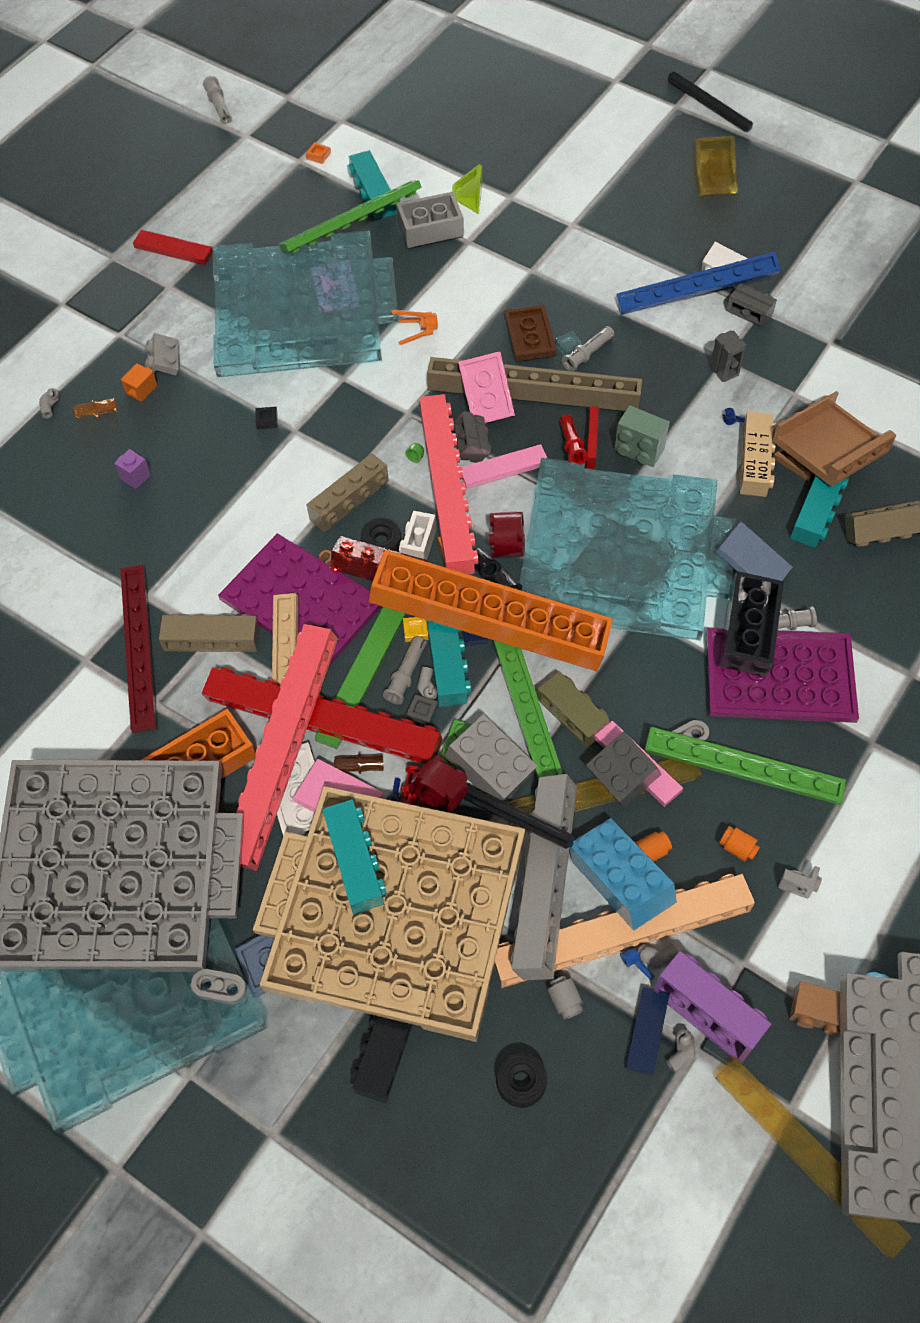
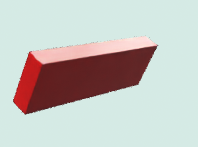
(592, 437)

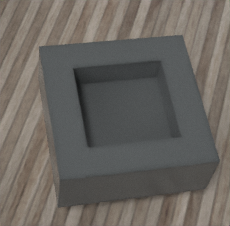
(422, 710)

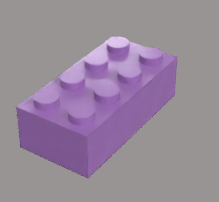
(712, 1007)

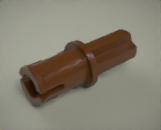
(359, 763)

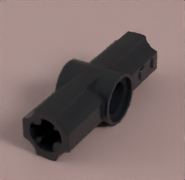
(494, 571)

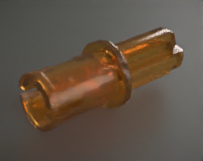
(95, 408)

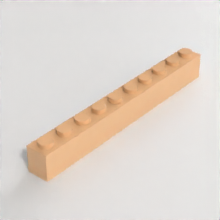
(611, 934)

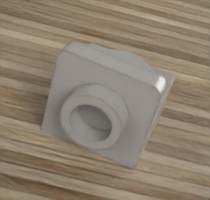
(799, 884)

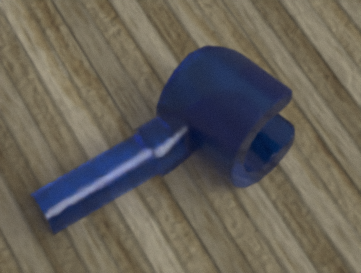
(731, 418)
(394, 795)

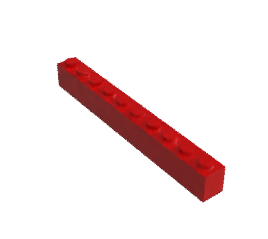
(328, 717)

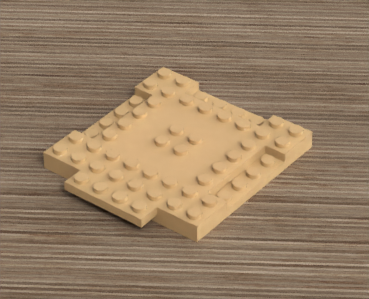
(420, 953)

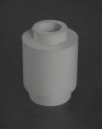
(565, 997)

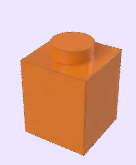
(139, 382)

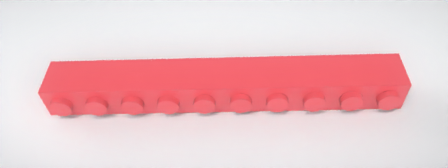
(446, 485)
(283, 739)

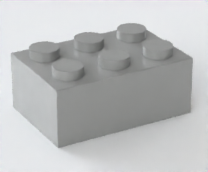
(430, 219)
(490, 759)

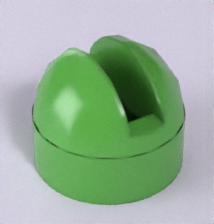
(415, 452)

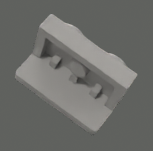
(162, 354)

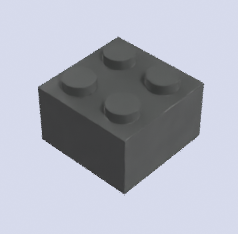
(624, 769)

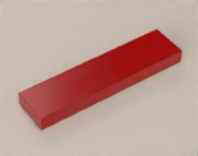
(173, 247)

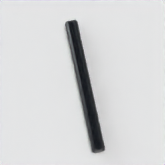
(710, 101)
(519, 818)

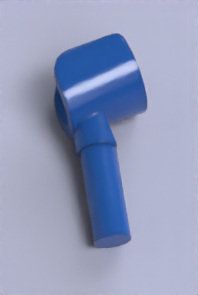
(632, 957)

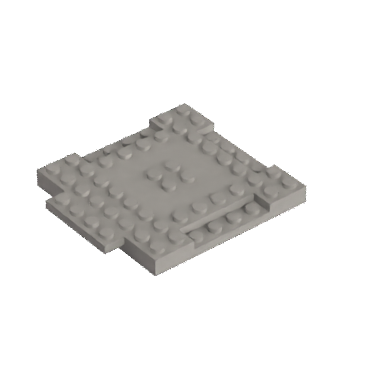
(114, 864)
(881, 1093)

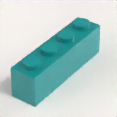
(369, 180)
(817, 512)
(448, 664)
(353, 857)

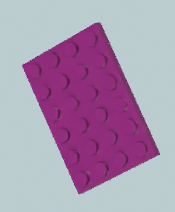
(324, 595)
(806, 683)

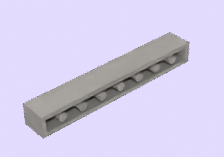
(544, 883)

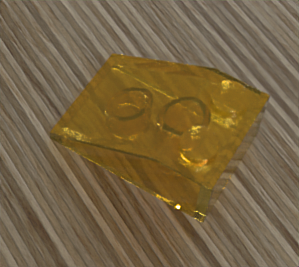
(715, 165)

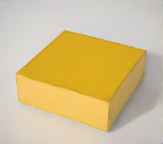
(415, 627)

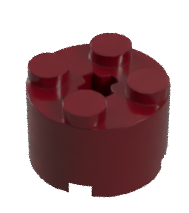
(507, 534)
(439, 786)

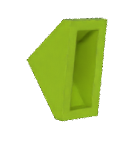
(469, 189)

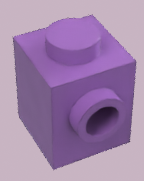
(132, 469)

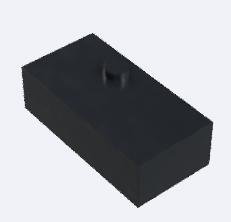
(751, 624)

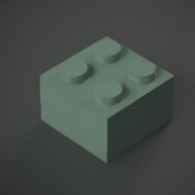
(641, 436)

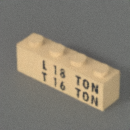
(757, 454)

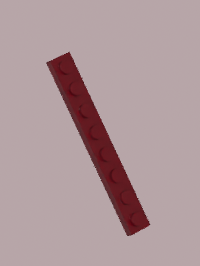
(138, 649)

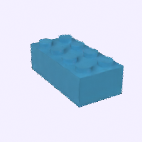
(623, 874)

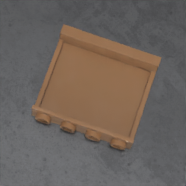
(831, 440)

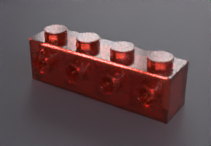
(358, 558)

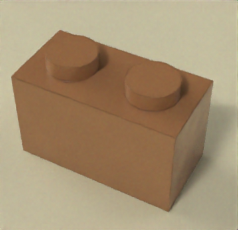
(816, 1007)

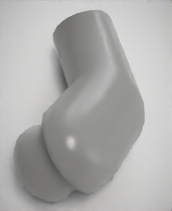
(425, 685)
(656, 957)
(685, 1050)

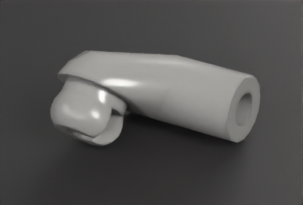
(47, 400)

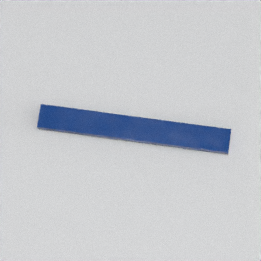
(698, 283)

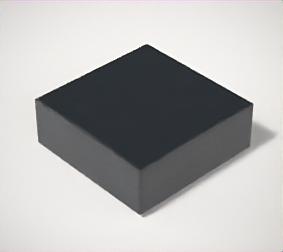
(266, 417)

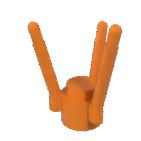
(427, 321)

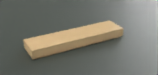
(284, 633)

